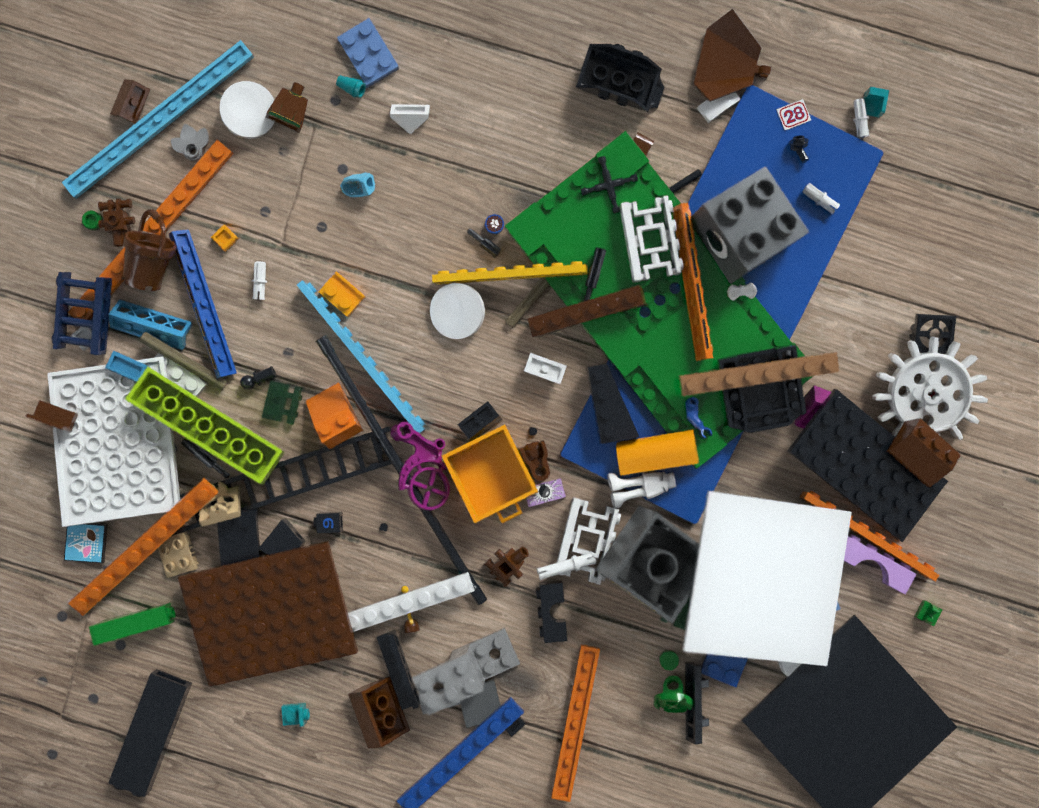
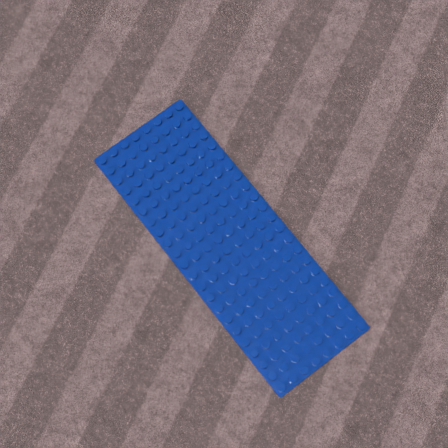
(784, 283)

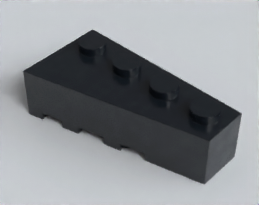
(610, 411)

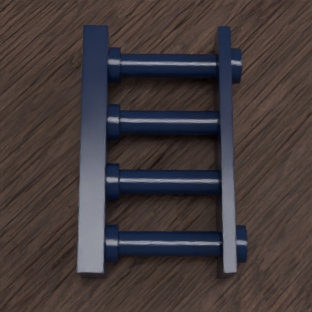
(100, 306)

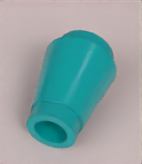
(352, 86)

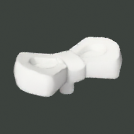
(748, 290)

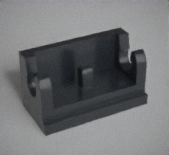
(479, 421)

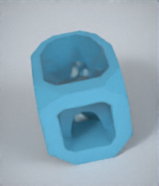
(358, 185)

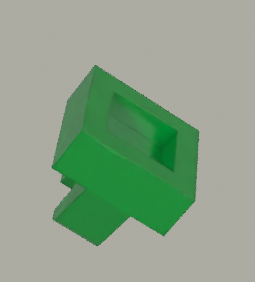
(928, 613)

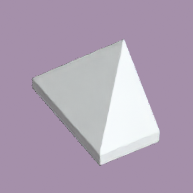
(409, 116)

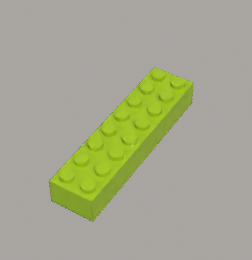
(205, 425)

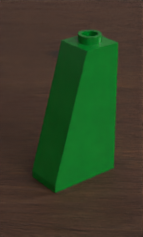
(131, 623)

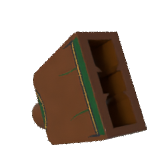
(289, 108)

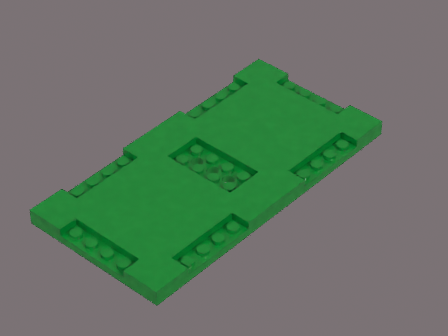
(656, 348)

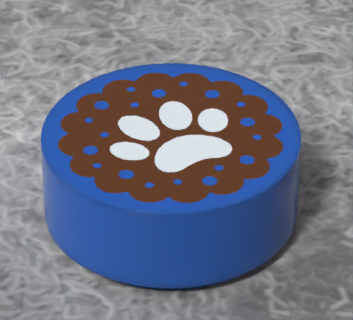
(494, 224)

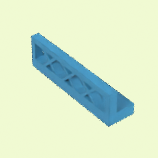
(131, 324)

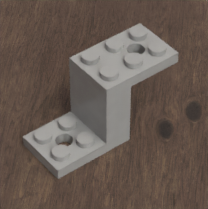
(465, 671)

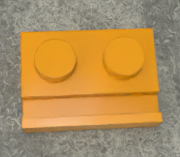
(342, 294)

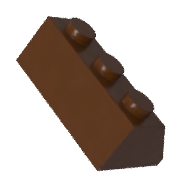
(923, 452)
(379, 713)

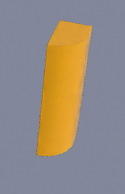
(657, 452)

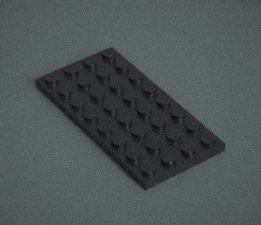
(854, 459)

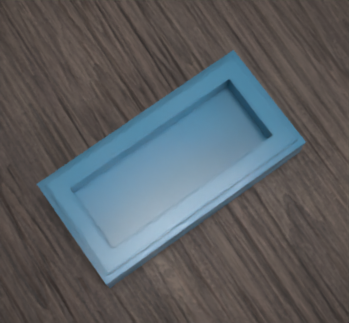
(125, 366)

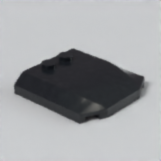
(766, 404)

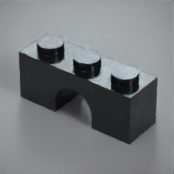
(553, 629)

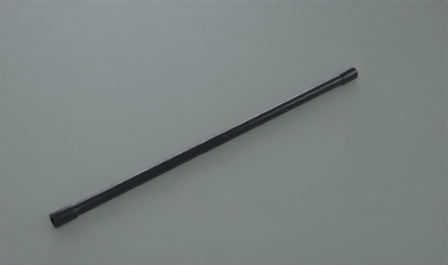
(329, 352)

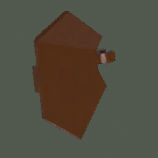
(728, 59)

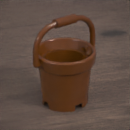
(147, 255)

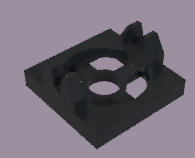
(947, 335)

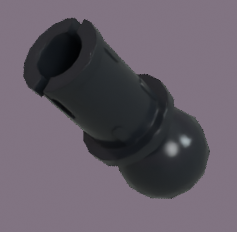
(248, 382)

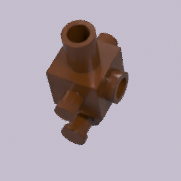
(116, 221)
(507, 564)

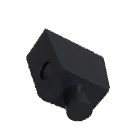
(282, 538)

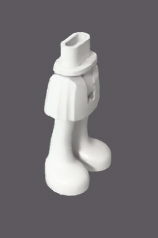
(652, 485)

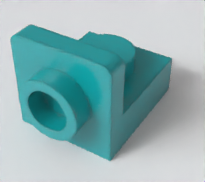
(295, 714)

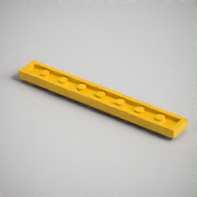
(517, 272)

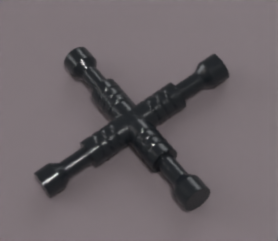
(609, 185)

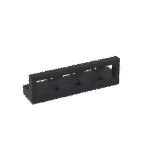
(398, 670)

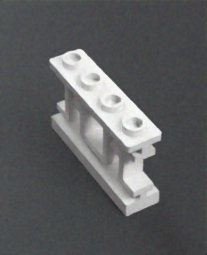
(636, 241)
(571, 536)

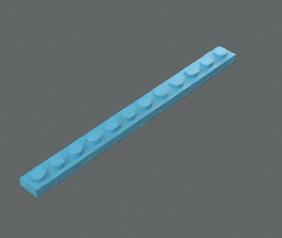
(158, 119)

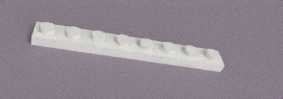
(411, 601)

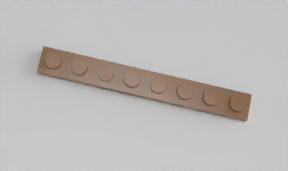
(759, 373)

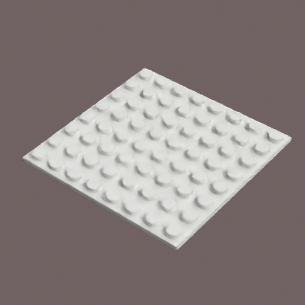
(766, 579)

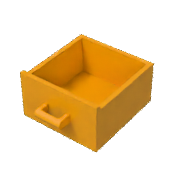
(490, 475)

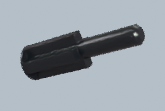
(485, 243)

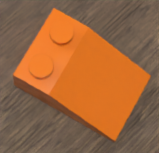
(333, 416)

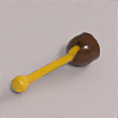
(410, 624)

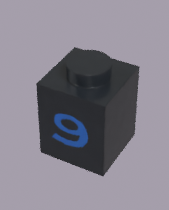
(328, 522)

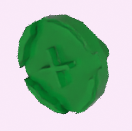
(673, 700)

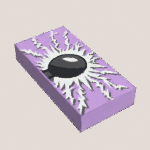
(547, 492)

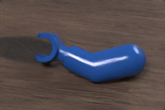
(692, 417)

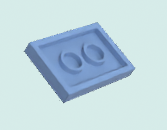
(368, 52)

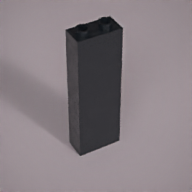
(150, 733)

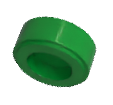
(90, 220)
(668, 660)

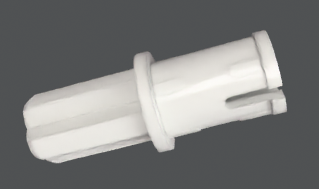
(861, 119)
(820, 198)
(259, 280)

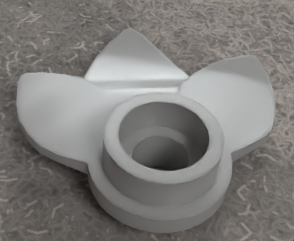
(190, 140)

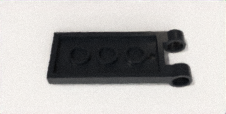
(239, 538)

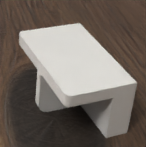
(545, 368)

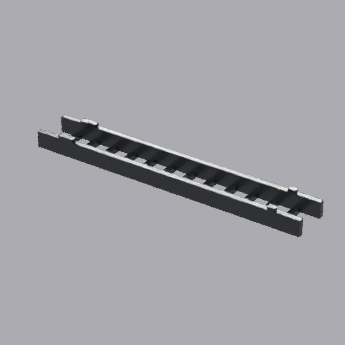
(300, 459)

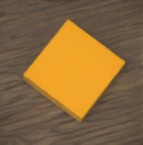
(224, 237)

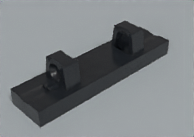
(693, 688)

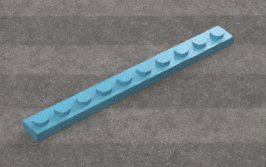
(357, 350)

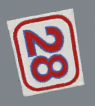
(794, 114)

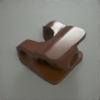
(536, 455)

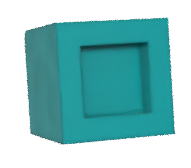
(875, 101)

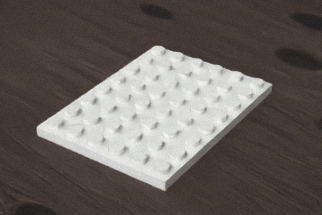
(116, 455)

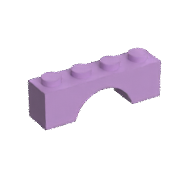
(894, 575)

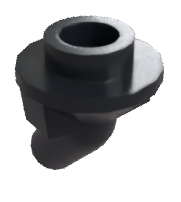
(797, 144)

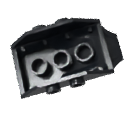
(621, 76)

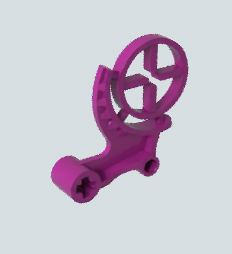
(425, 452)

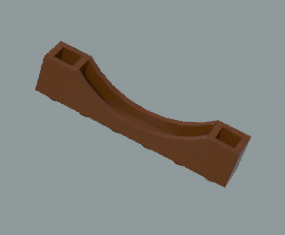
(586, 311)

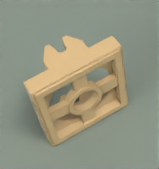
(232, 509)

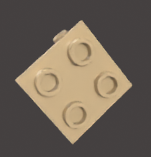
(177, 555)

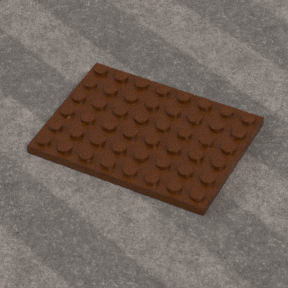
(268, 614)

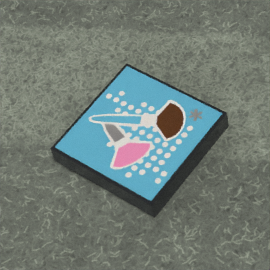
(86, 543)

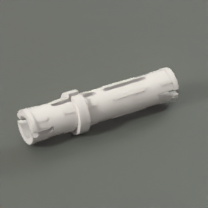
(566, 566)

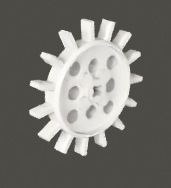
(930, 381)

